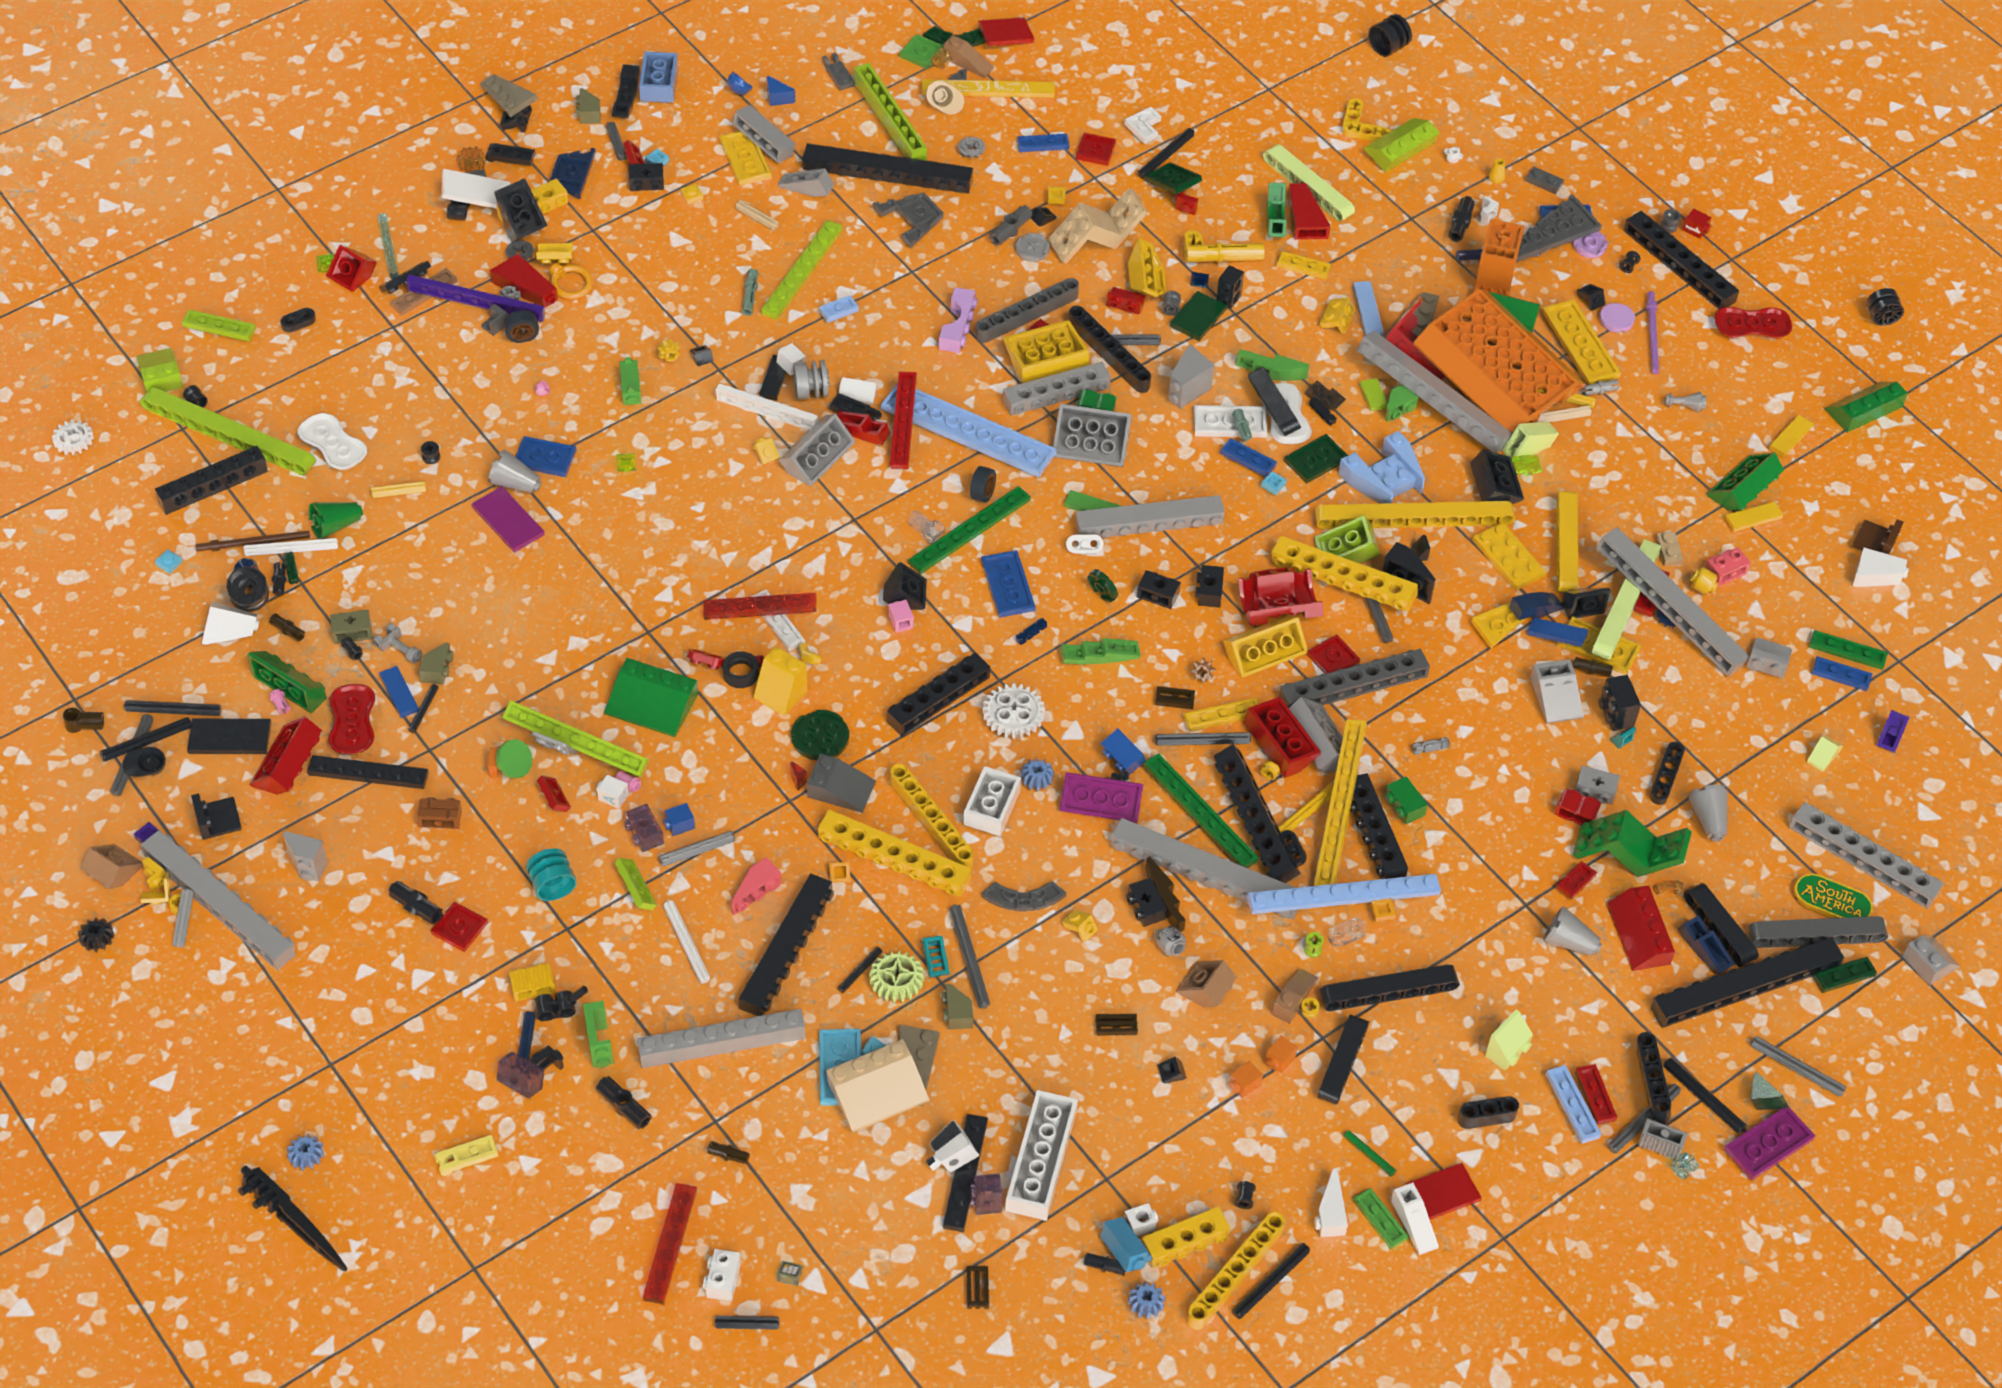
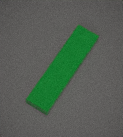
(1848, 649)

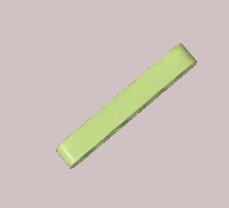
(1297, 172)

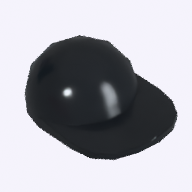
(144, 762)

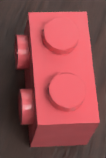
(1728, 565)

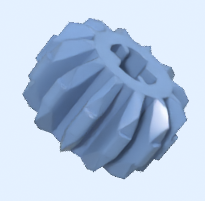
(1037, 774)
(312, 1148)
(1146, 1307)

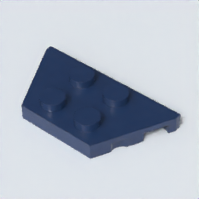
(573, 171)

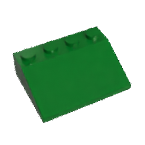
(651, 697)

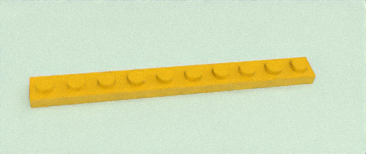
(1340, 802)

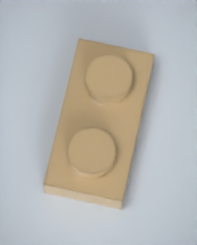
(1670, 548)

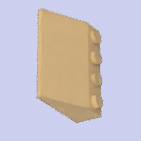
(877, 1085)

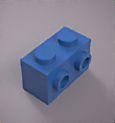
(1123, 752)

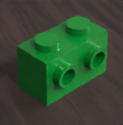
(1405, 800)

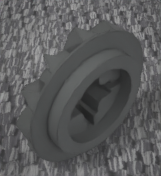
(518, 246)

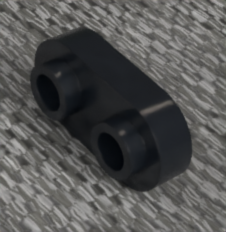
(298, 319)
(1295, 847)

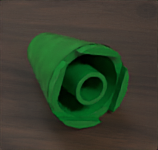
(333, 516)

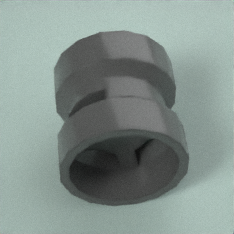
(1670, 220)
(1171, 303)

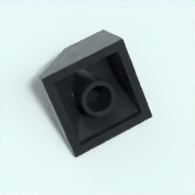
(905, 585)
(1585, 602)

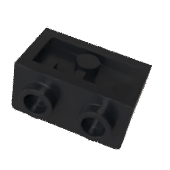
(520, 119)

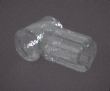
(929, 529)

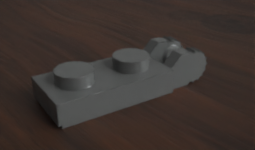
(838, 72)

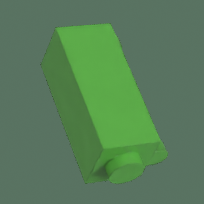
(630, 381)

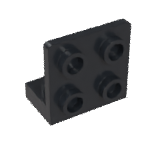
(216, 817)

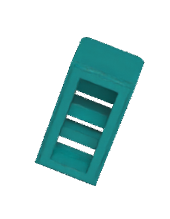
(935, 941)

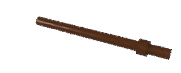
(216, 545)

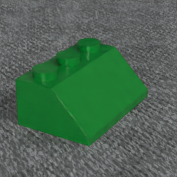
(1523, 310)

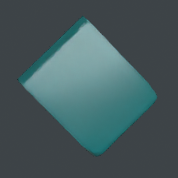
(1623, 737)

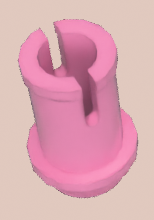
(279, 700)
(633, 782)

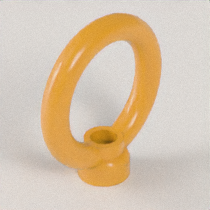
(558, 272)

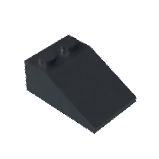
(519, 210)
(1405, 564)

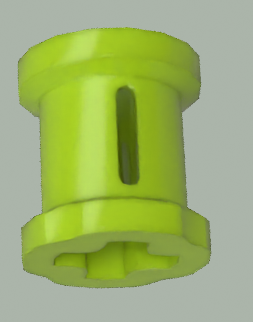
(1310, 944)

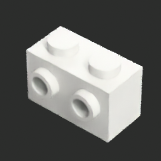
(723, 1275)

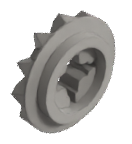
(970, 142)

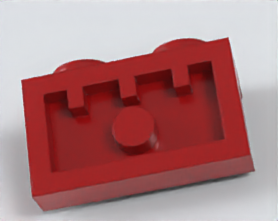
(1125, 300)

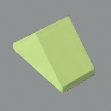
(1824, 753)

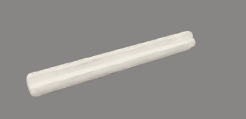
(293, 546)
(687, 942)

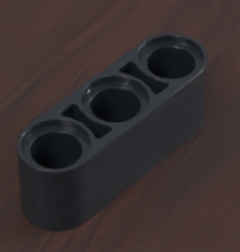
(1481, 1118)

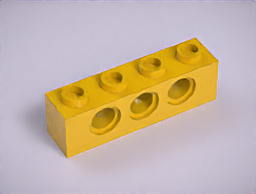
(548, 197)
(1211, 1220)

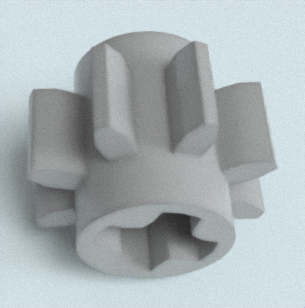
(510, 292)

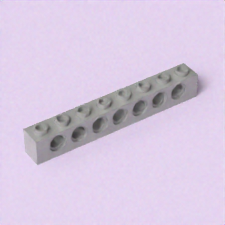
(1866, 855)

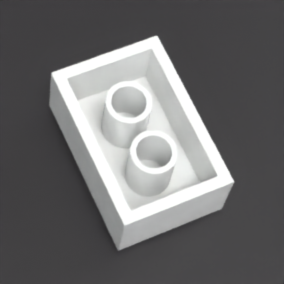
(992, 801)

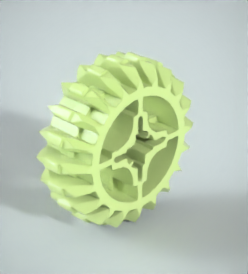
(909, 977)

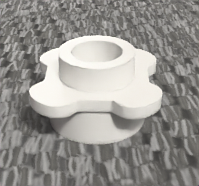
(1453, 154)

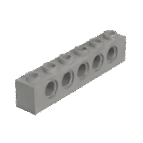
(1055, 388)

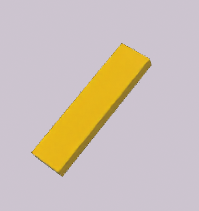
(1218, 715)

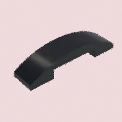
(627, 91)

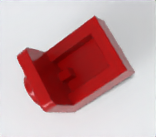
(1186, 203)

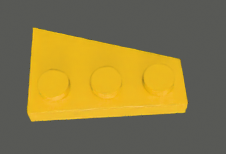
(1496, 624)

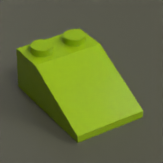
(160, 370)
(1351, 541)

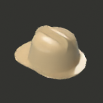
(945, 97)

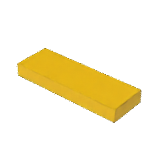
(1303, 265)
(1791, 436)
(1754, 516)

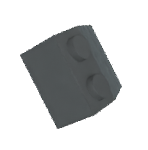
(839, 784)

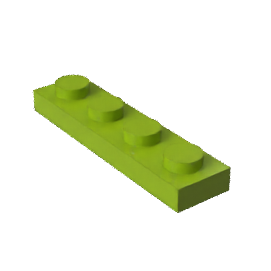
(219, 325)

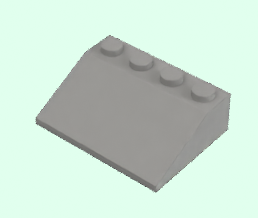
(1092, 435)

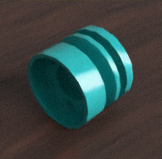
(551, 874)

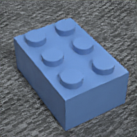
(658, 77)

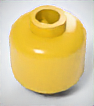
(1703, 581)

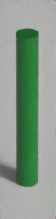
(1370, 1153)

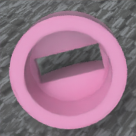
(542, 388)

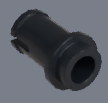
(354, 651)

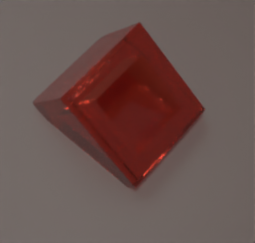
(798, 775)

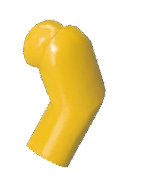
(807, 656)

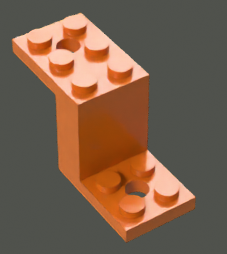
(1499, 257)

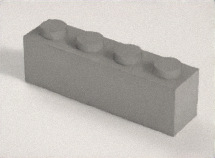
(763, 133)

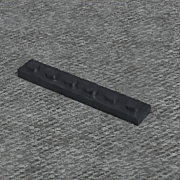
(368, 772)
(960, 1192)

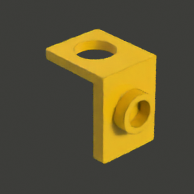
(158, 897)

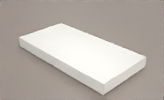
(470, 188)
(1219, 422)

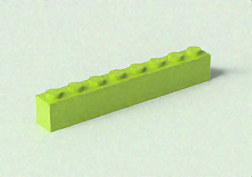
(889, 113)

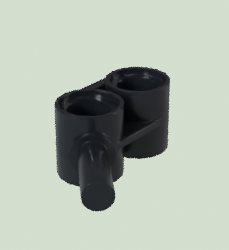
(457, 210)
(561, 1007)

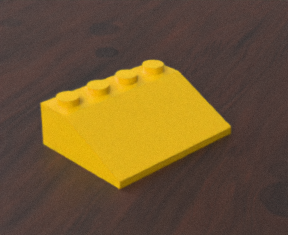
(1046, 351)

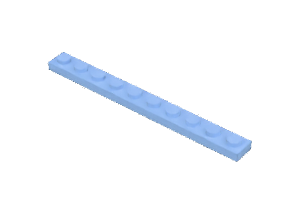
(1343, 893)

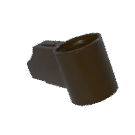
(76, 720)

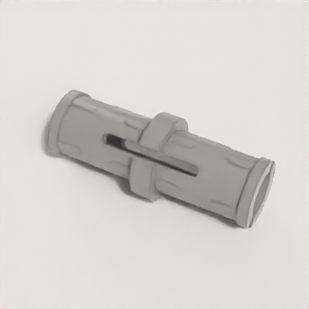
(1600, 387)

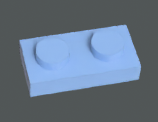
(838, 308)

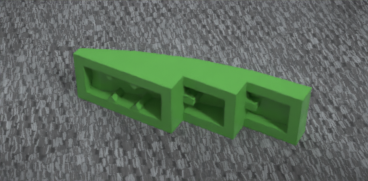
(1100, 652)

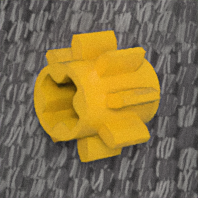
(668, 350)

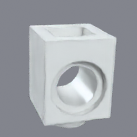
(1141, 1212)

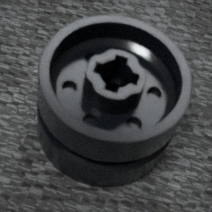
(1885, 306)

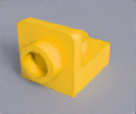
(154, 873)

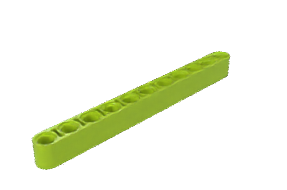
(227, 430)

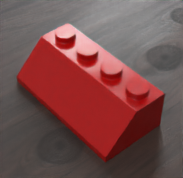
(1281, 736)
(286, 756)
(1641, 929)

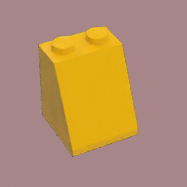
(781, 681)

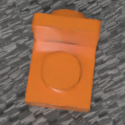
(492, 765)

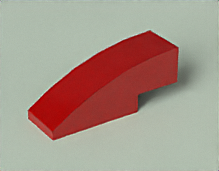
(864, 428)

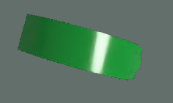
(1276, 210)

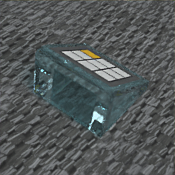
(789, 1273)

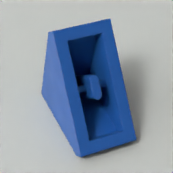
(779, 92)

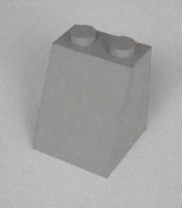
(1190, 378)

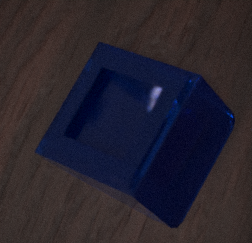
(1199, 279)

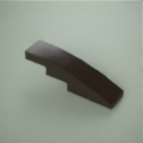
(1165, 889)

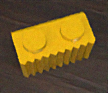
(532, 981)

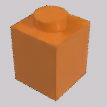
(1281, 1054)
(1245, 1079)

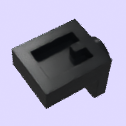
(1593, 295)

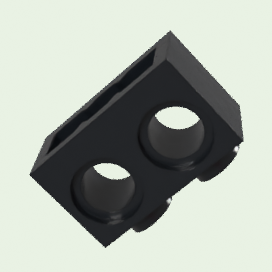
(1230, 286)

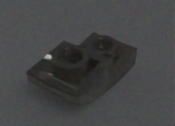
(1329, 398)

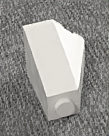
(228, 623)

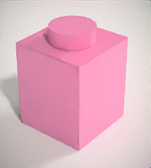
(900, 616)

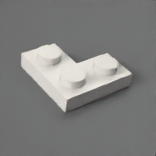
(1142, 124)

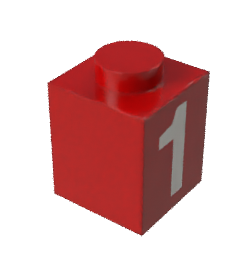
(1697, 223)

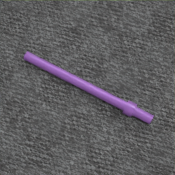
(1651, 308)

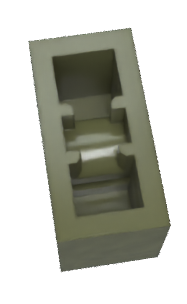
(351, 624)

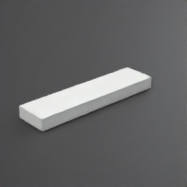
(783, 628)

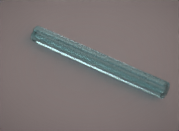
(388, 245)

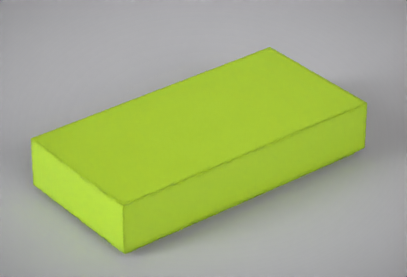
(1373, 394)

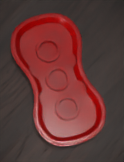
(1766, 322)
(352, 726)

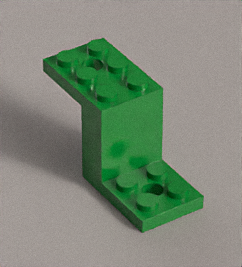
(1632, 843)

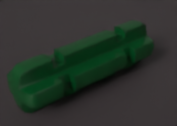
(291, 568)

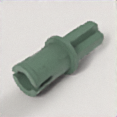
(1242, 424)

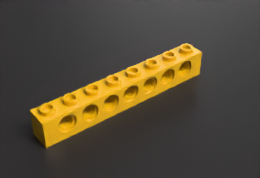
(1345, 573)
(905, 853)

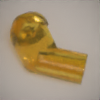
(1669, 884)

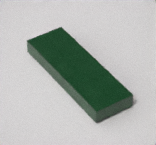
(1844, 974)

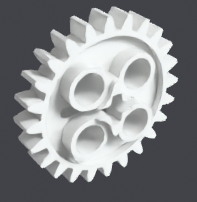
(1018, 717)

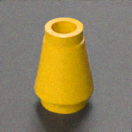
(1497, 172)

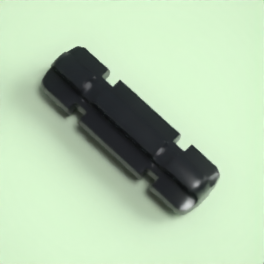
(1323, 411)

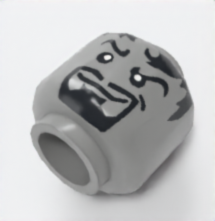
(1171, 941)

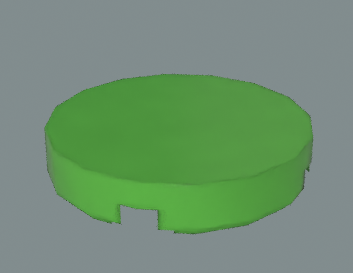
(514, 758)

